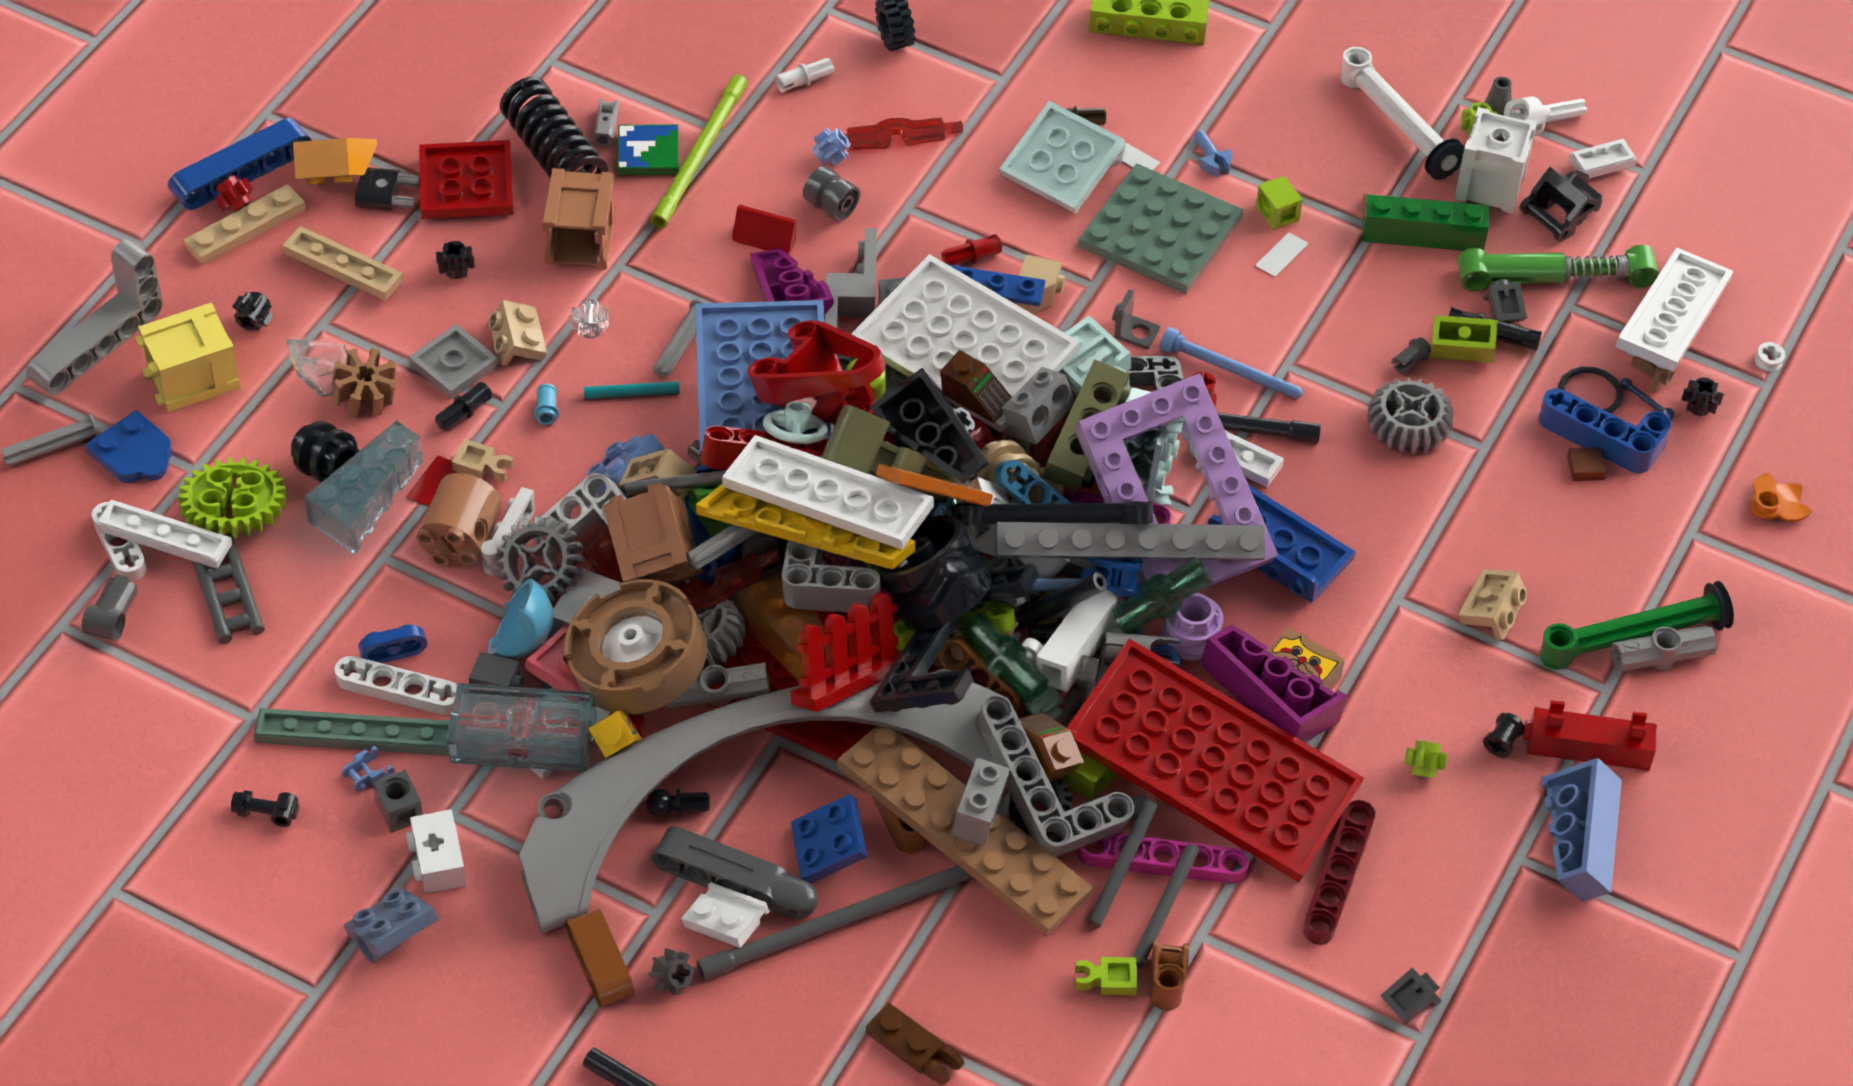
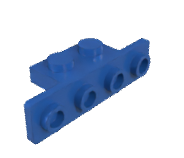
(1012, 287)

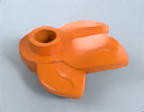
(1777, 500)

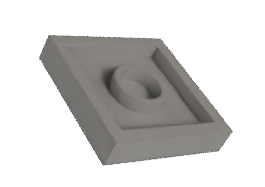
(454, 361)

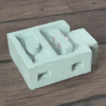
(1097, 345)

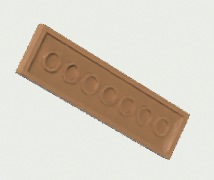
(928, 800)

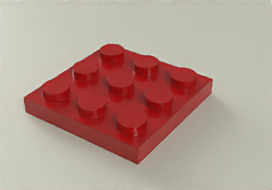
(465, 179)

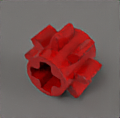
(234, 194)

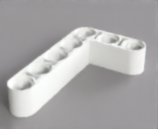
(591, 507)

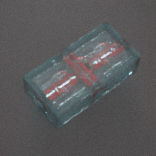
(521, 727)

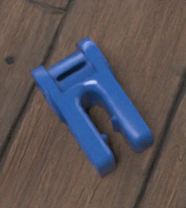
(1119, 574)

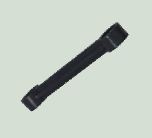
(1124, 513)

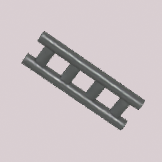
(241, 593)

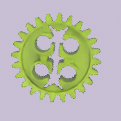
(252, 502)

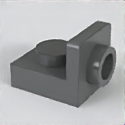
(1506, 301)
(1411, 995)

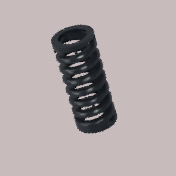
(556, 137)

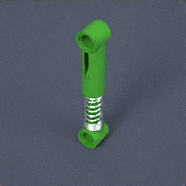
(1481, 269)

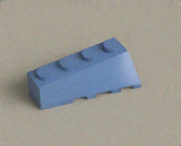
(1584, 826)

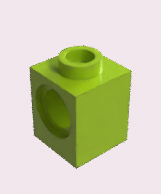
(1279, 202)

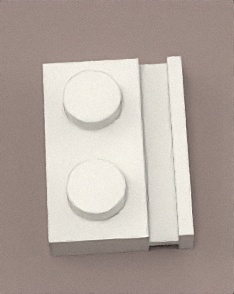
(725, 915)

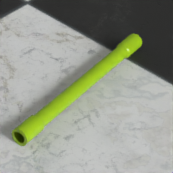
(668, 204)

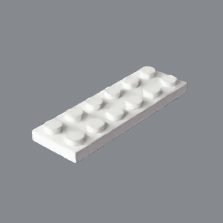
(1674, 309)
(828, 492)

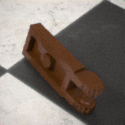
(913, 1043)

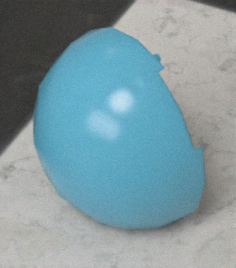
(524, 624)

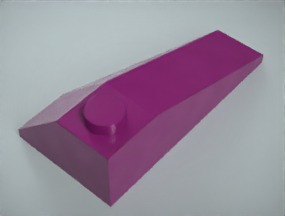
(783, 280)

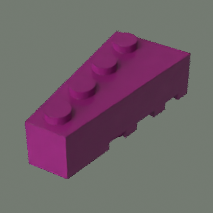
(1271, 684)

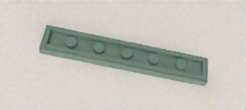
(351, 731)

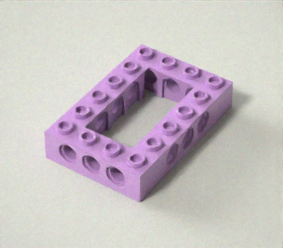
(1108, 458)

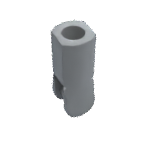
(605, 123)

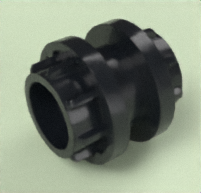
(321, 449)

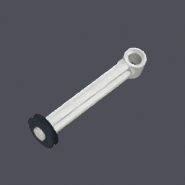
(1442, 156)

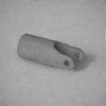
(1115, 642)

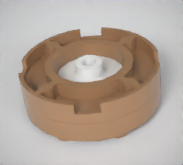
(636, 646)

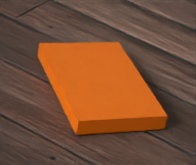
(934, 485)

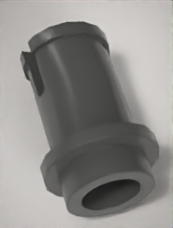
(1416, 351)

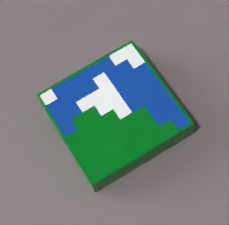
(648, 149)

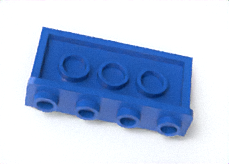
(1306, 555)

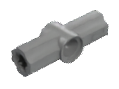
(1664, 648)
(738, 683)

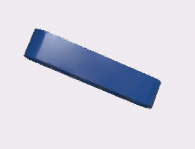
(246, 158)

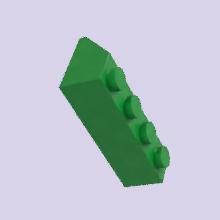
(1424, 222)

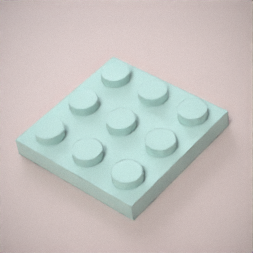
(1062, 157)

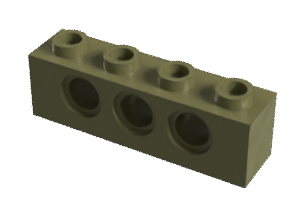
(1100, 383)

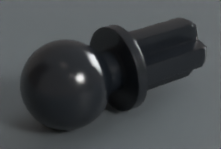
(661, 802)

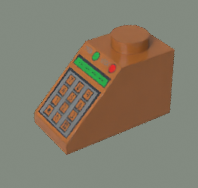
(1052, 745)

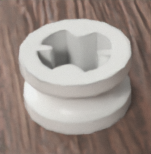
(1761, 358)

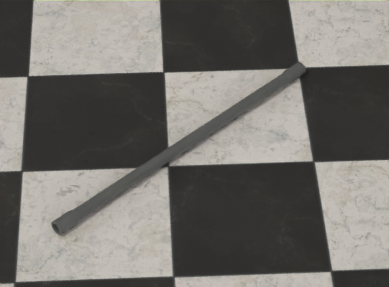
(729, 959)

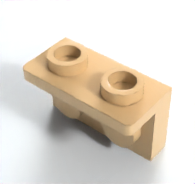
(1494, 601)

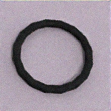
(1619, 393)

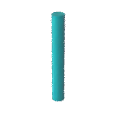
(631, 390)

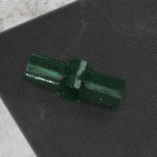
(1162, 596)
(1004, 657)

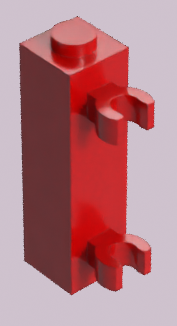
(1590, 737)

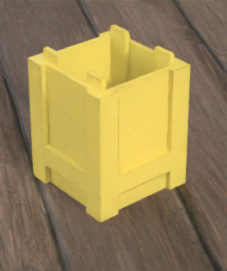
(188, 357)

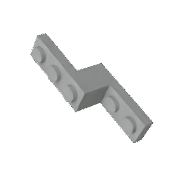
(855, 293)

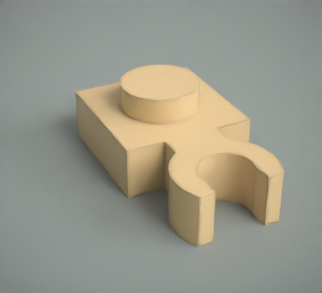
(481, 459)

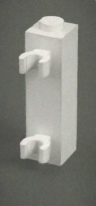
(1076, 636)

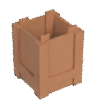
(579, 218)
(651, 535)

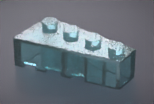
(364, 486)

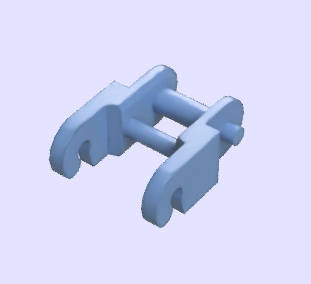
(359, 763)

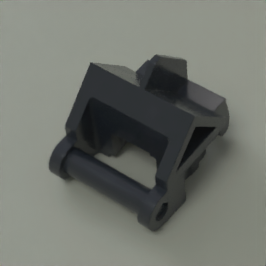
(1567, 191)

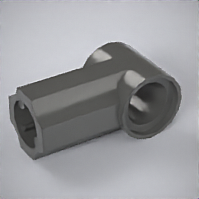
(107, 616)

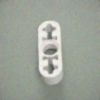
(117, 553)

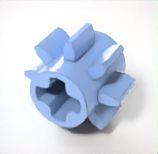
(831, 146)

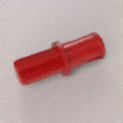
(972, 250)

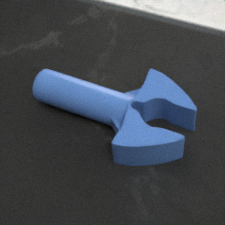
(1213, 156)

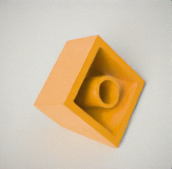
(332, 158)

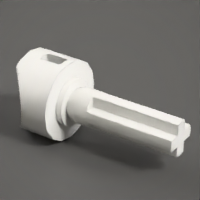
(1533, 110)

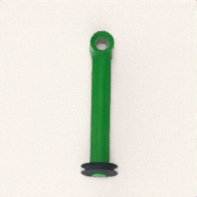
(1564, 643)

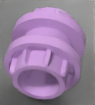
(1193, 625)

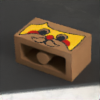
(1309, 657)

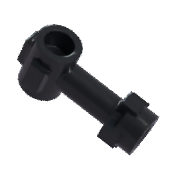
(282, 810)

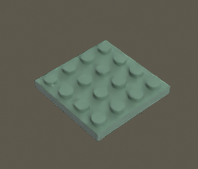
(1160, 228)

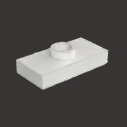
(1603, 158)

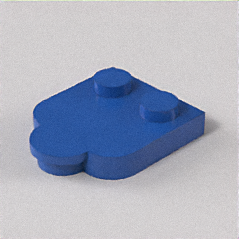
(132, 449)

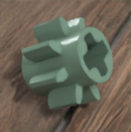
(1047, 703)

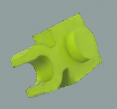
(1113, 975)

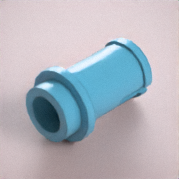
(546, 409)

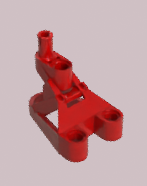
(816, 373)

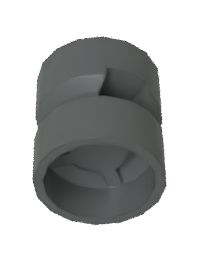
(831, 193)

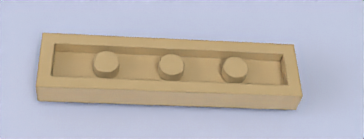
(244, 224)
(343, 263)

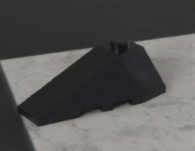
(929, 425)

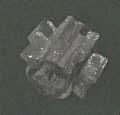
(590, 318)

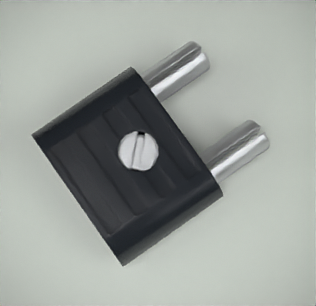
(380, 188)

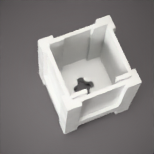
(1495, 160)

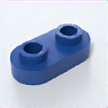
(393, 644)

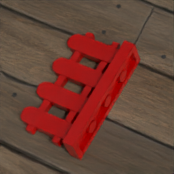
(846, 673)

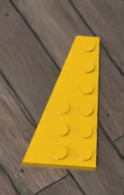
(776, 521)

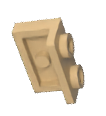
(516, 332)

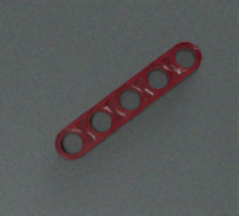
(1339, 885)

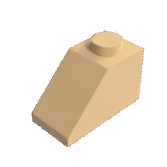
(1050, 272)

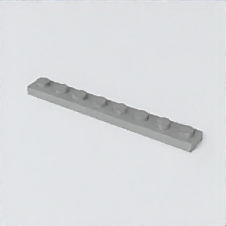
(1130, 541)

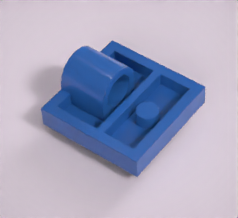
(829, 839)

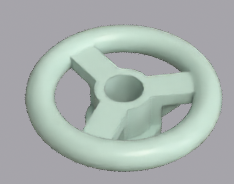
(795, 419)

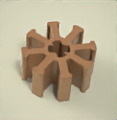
(364, 382)

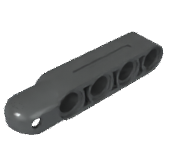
(709, 861)

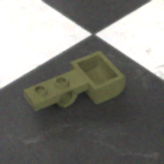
(860, 446)

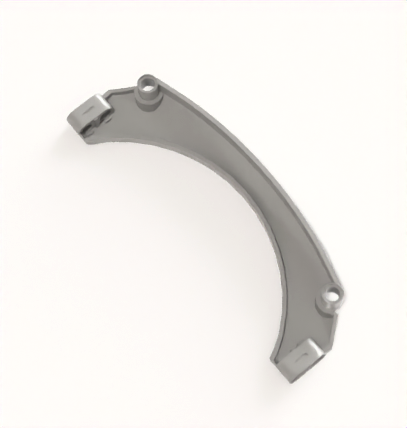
(567, 852)

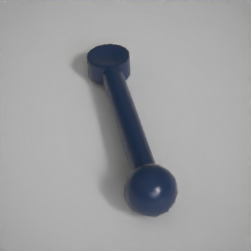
(1626, 384)

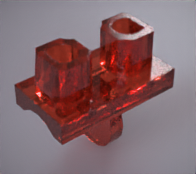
(603, 557)

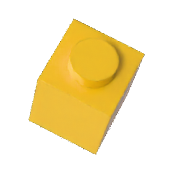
(614, 733)

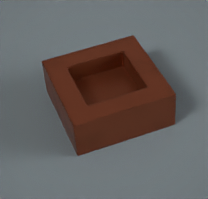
(1586, 463)

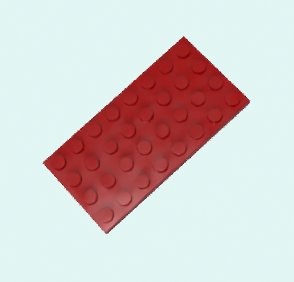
(1214, 759)

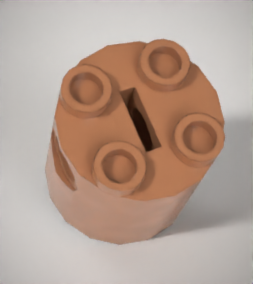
(459, 520)

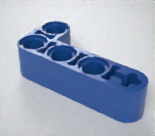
(1591, 426)

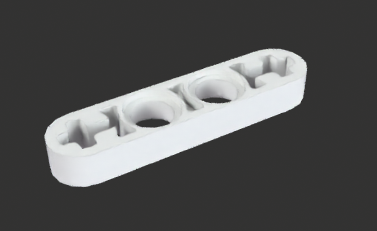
(396, 688)

